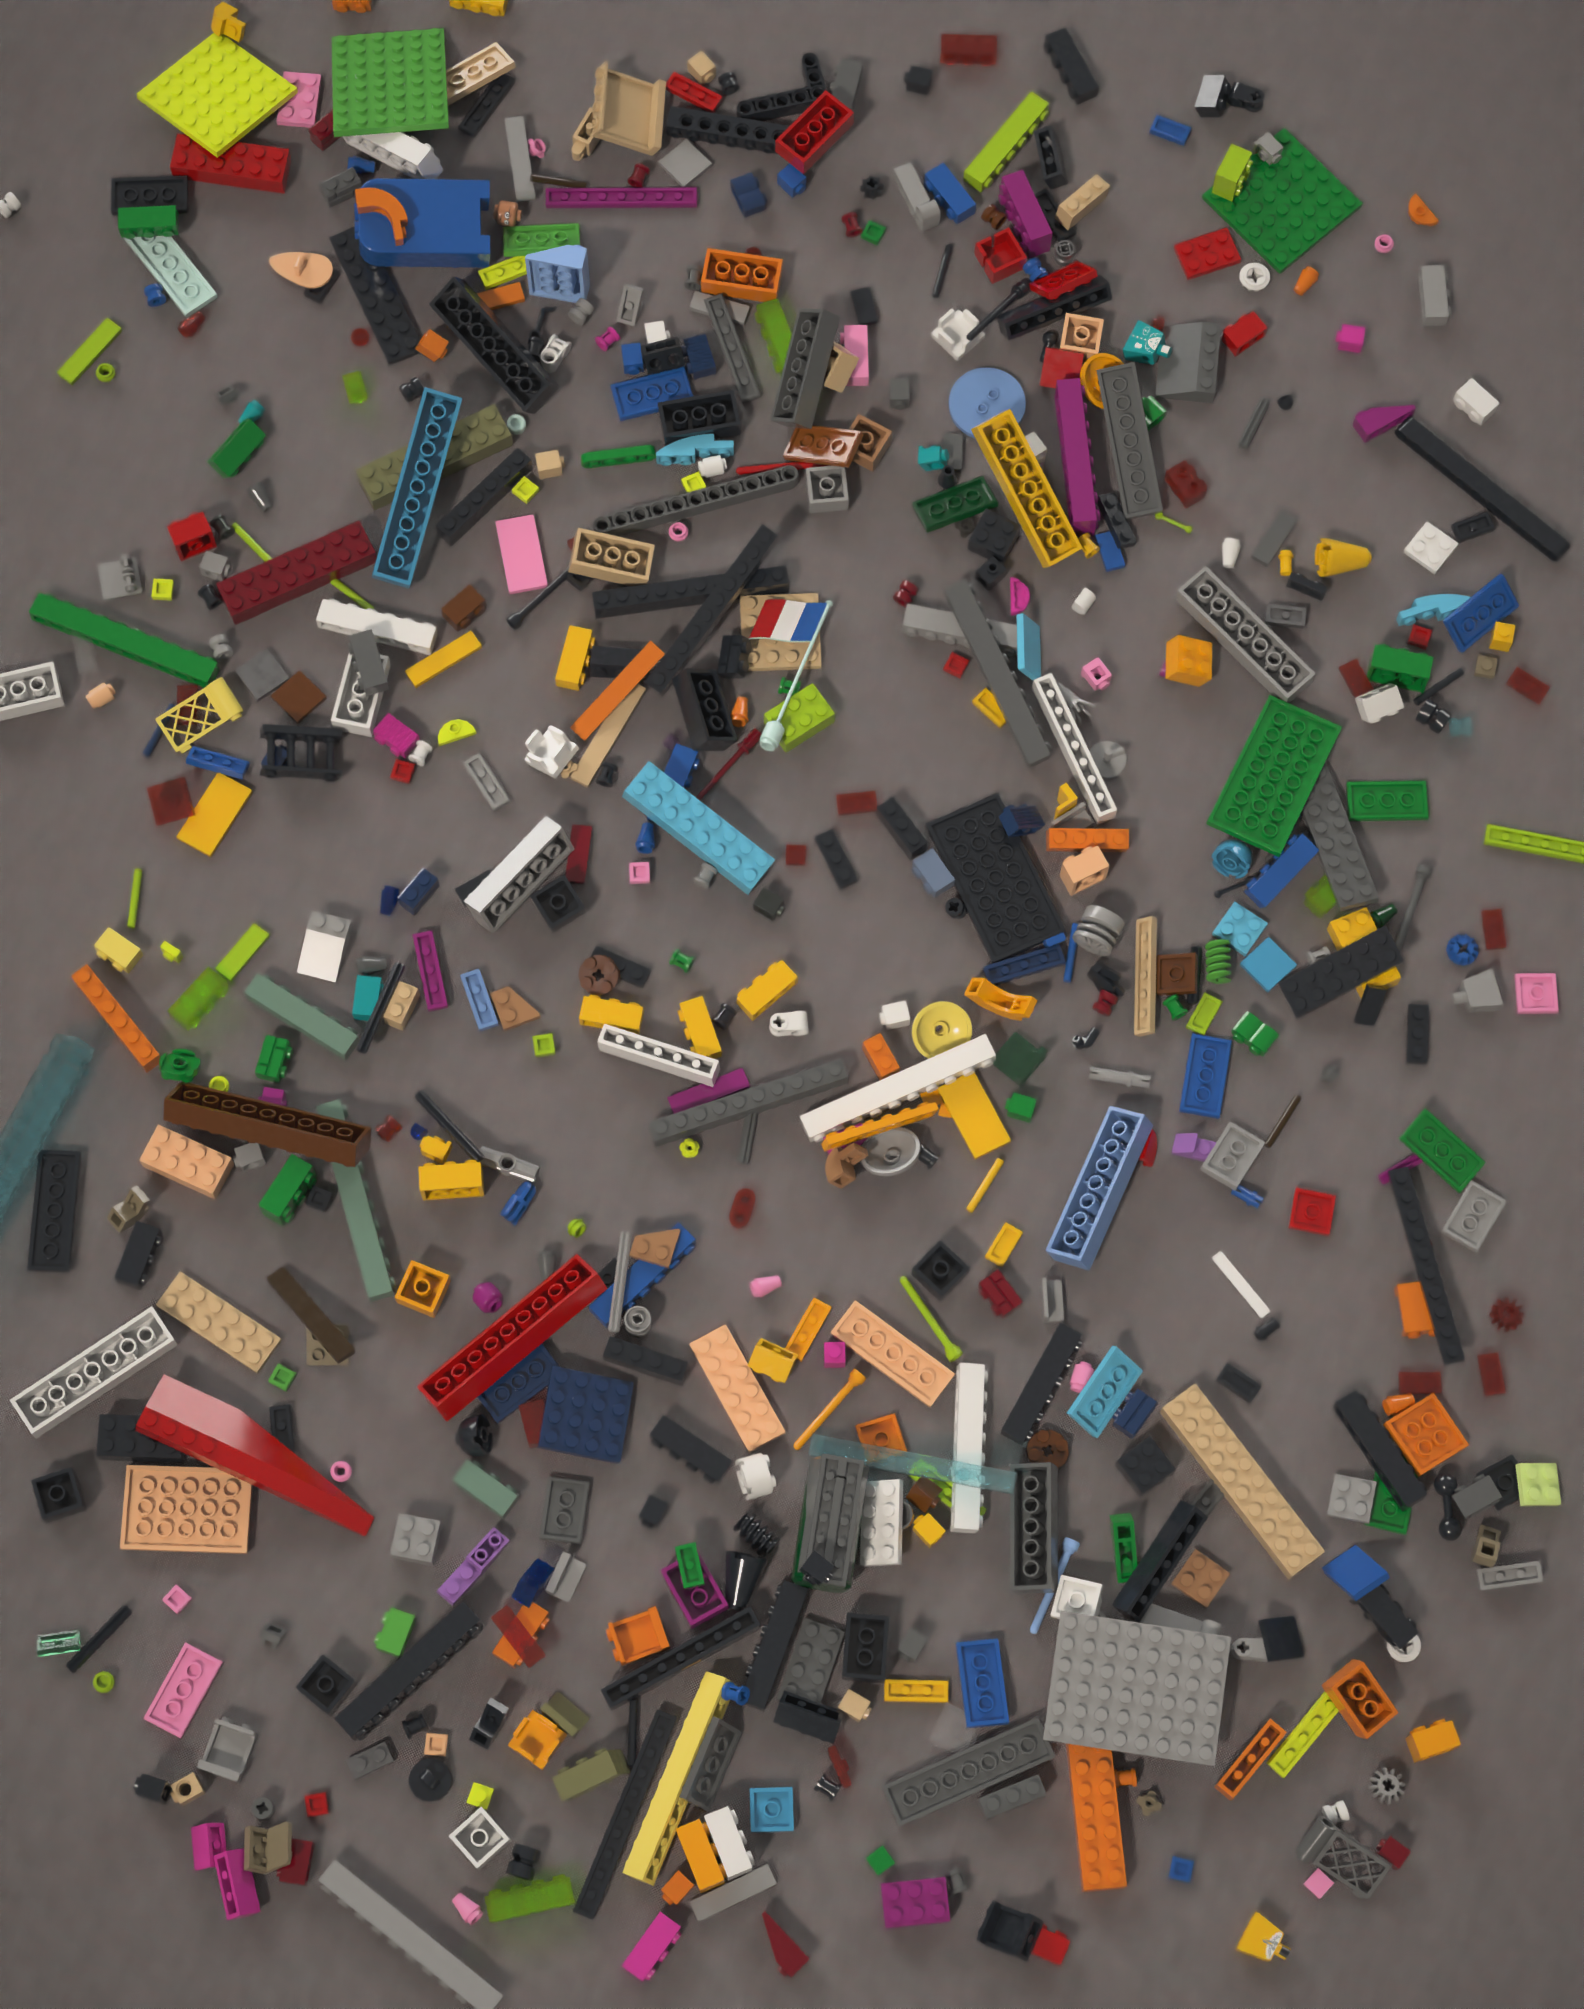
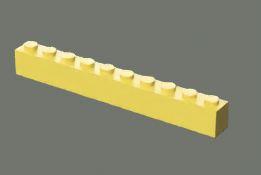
(666, 1806)

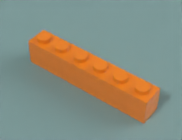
(116, 1018)

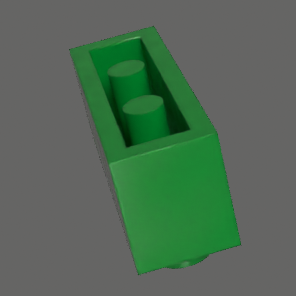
(148, 221)
(237, 449)

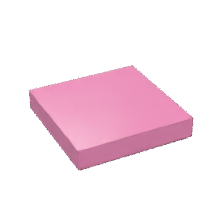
(1536, 993)

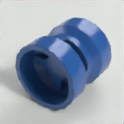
(1034, 269)

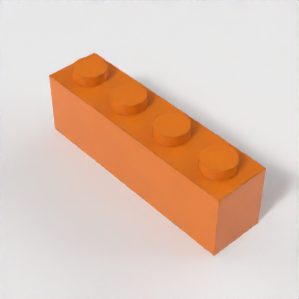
(1078, 839)
(1250, 1759)

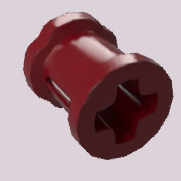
(638, 175)
(851, 224)

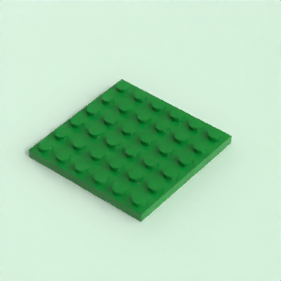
(1286, 204)

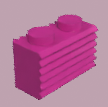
(395, 735)

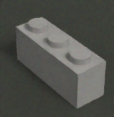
(1434, 295)

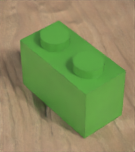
(395, 1632)

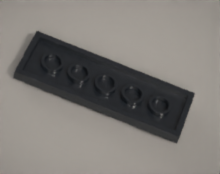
(1341, 972)
(54, 1211)

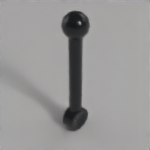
(1218, 894)

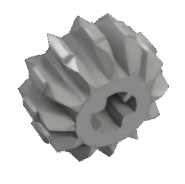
(1394, 1784)

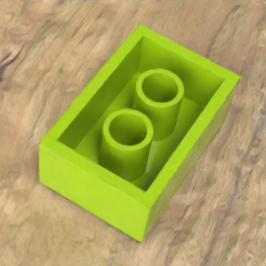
(803, 717)

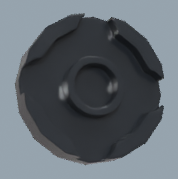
(430, 1780)

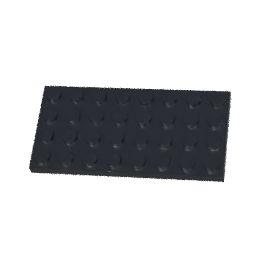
(995, 879)

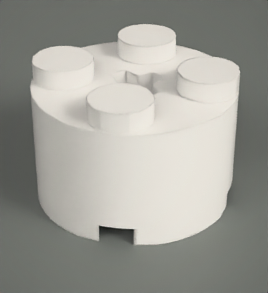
(755, 1476)

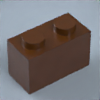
(464, 608)

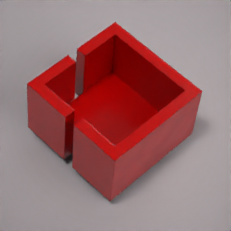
(1003, 258)

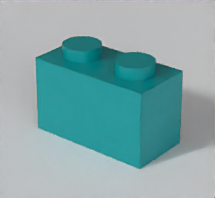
(366, 996)

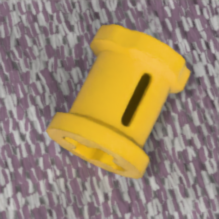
(1088, 545)

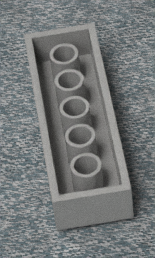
(519, 874)

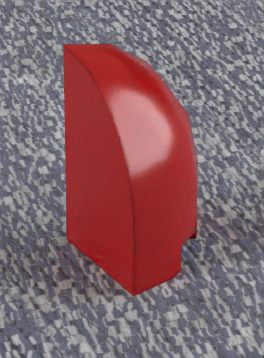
(1149, 1151)

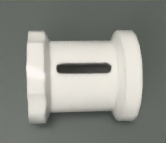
(420, 753)

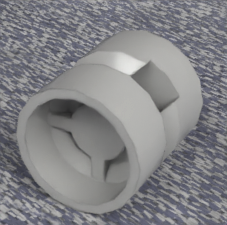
(637, 1321)

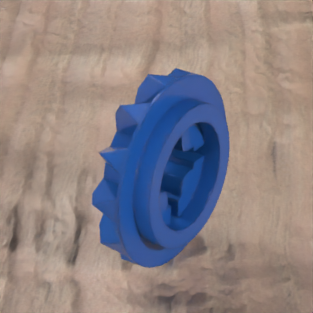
(1462, 958)

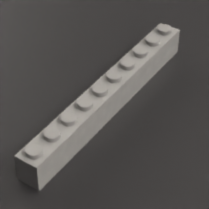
(409, 1937)

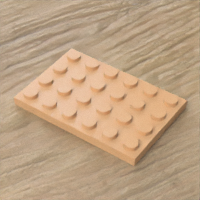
(185, 1510)

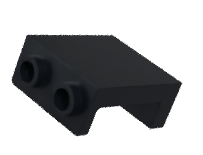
(1009, 1931)

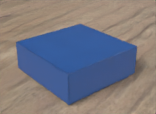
(1054, 940)
(1181, 1869)

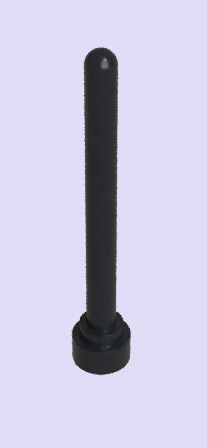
(1018, 291)
(515, 620)

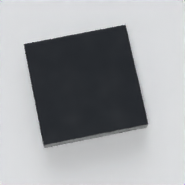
(1505, 1479)
(1281, 1638)

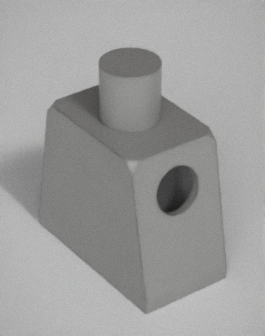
(1479, 993)

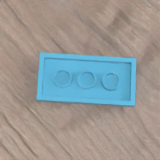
(1104, 1391)

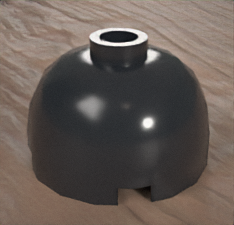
(473, 1436)

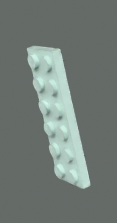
(174, 272)

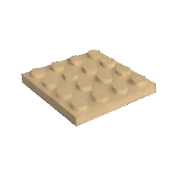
(774, 654)

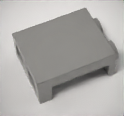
(228, 1750)

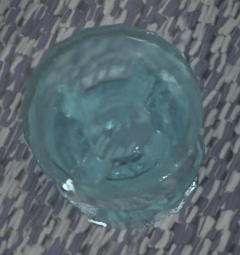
(1460, 726)

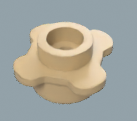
(566, 773)

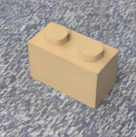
(401, 1006)

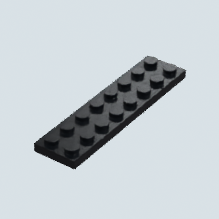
(377, 299)

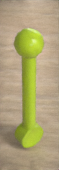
(1188, 529)

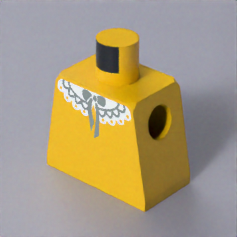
(1262, 1940)

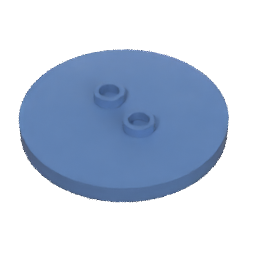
(982, 395)

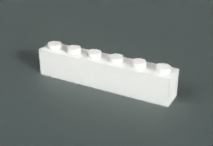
(385, 627)
(658, 1055)

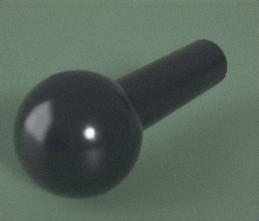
(1049, 339)

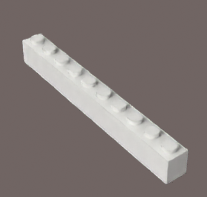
(898, 1088)

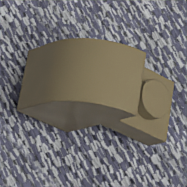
(130, 1210)
(1486, 1546)

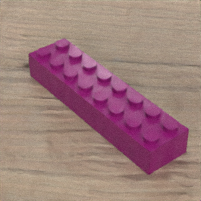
(1076, 456)

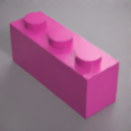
(236, 1885)
(652, 1947)

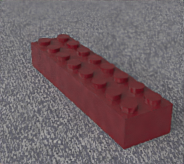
(297, 572)

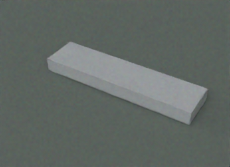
(733, 1893)

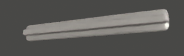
(619, 1282)

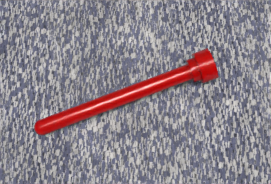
(762, 468)

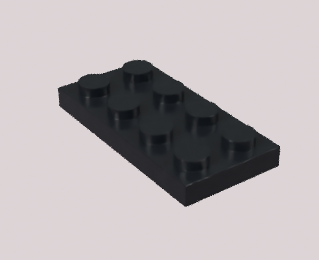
(149, 192)

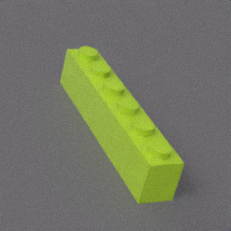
(1006, 142)

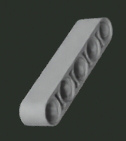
(519, 158)

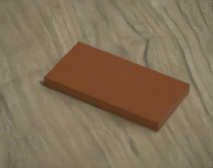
(823, 446)

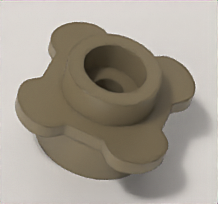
(1150, 1797)

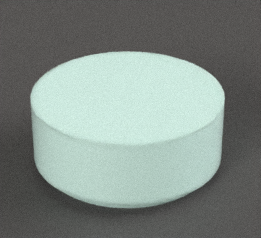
(516, 424)

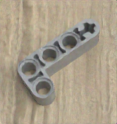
(925, 212)
(1164, 1617)

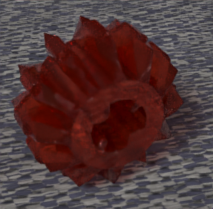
(1511, 1322)

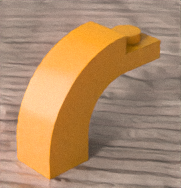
(999, 1001)

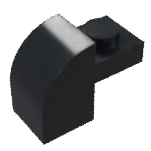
(489, 1724)

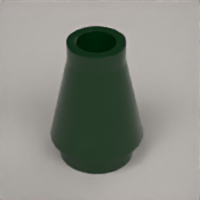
(1383, 915)

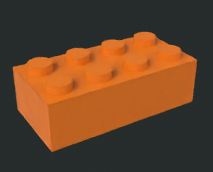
(741, 275)

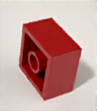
(191, 536)

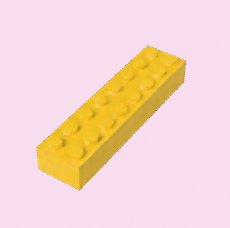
(1026, 488)

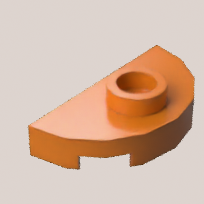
(1420, 212)

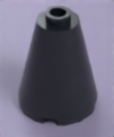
(741, 1577)

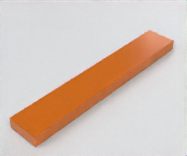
(617, 690)

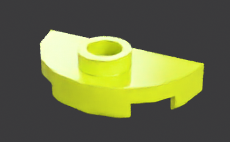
(454, 731)

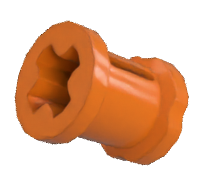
(1125, 1777)

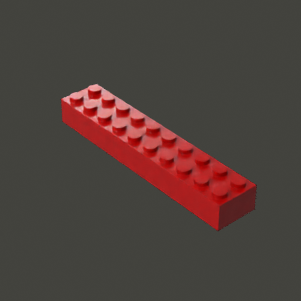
(512, 1337)

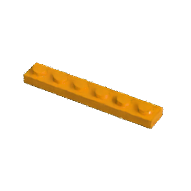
(873, 1128)

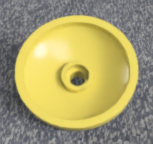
(954, 1032)

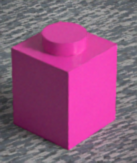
(1350, 338)
(834, 1354)

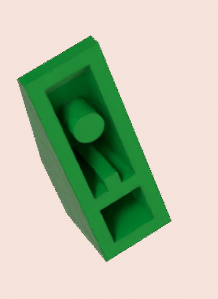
(1123, 1545)

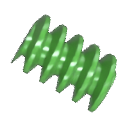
(1216, 962)

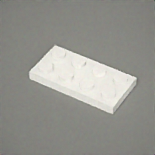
(882, 1524)

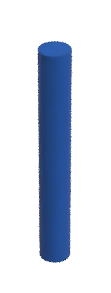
(1070, 956)

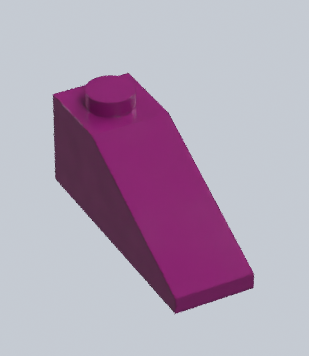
(1379, 420)

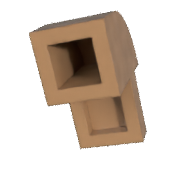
(840, 1164)

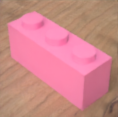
(856, 342)

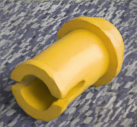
(1285, 562)

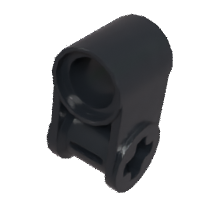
(1244, 96)

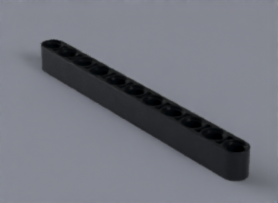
(1482, 489)

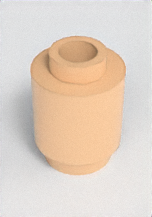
(101, 695)

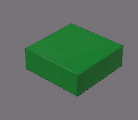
(873, 232)
(880, 1860)

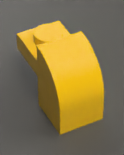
(226, 22)

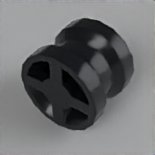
(728, 83)

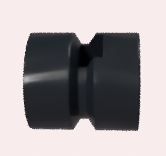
(1427, 712)
(523, 1862)

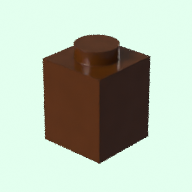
(924, 1494)

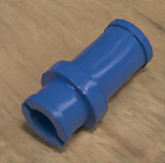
(1248, 1196)

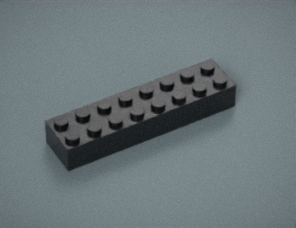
(494, 345)
(409, 1672)

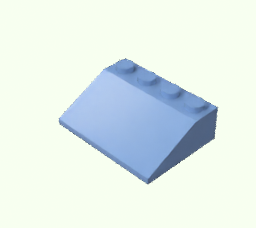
(559, 273)

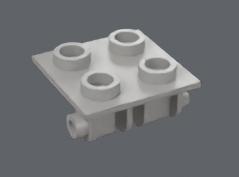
(119, 578)

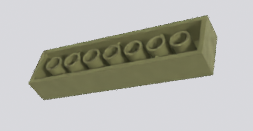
(471, 442)

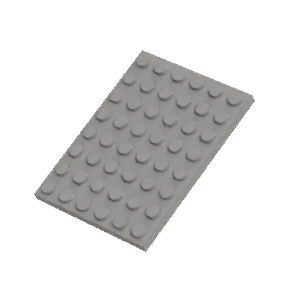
(1137, 1688)

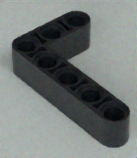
(789, 98)

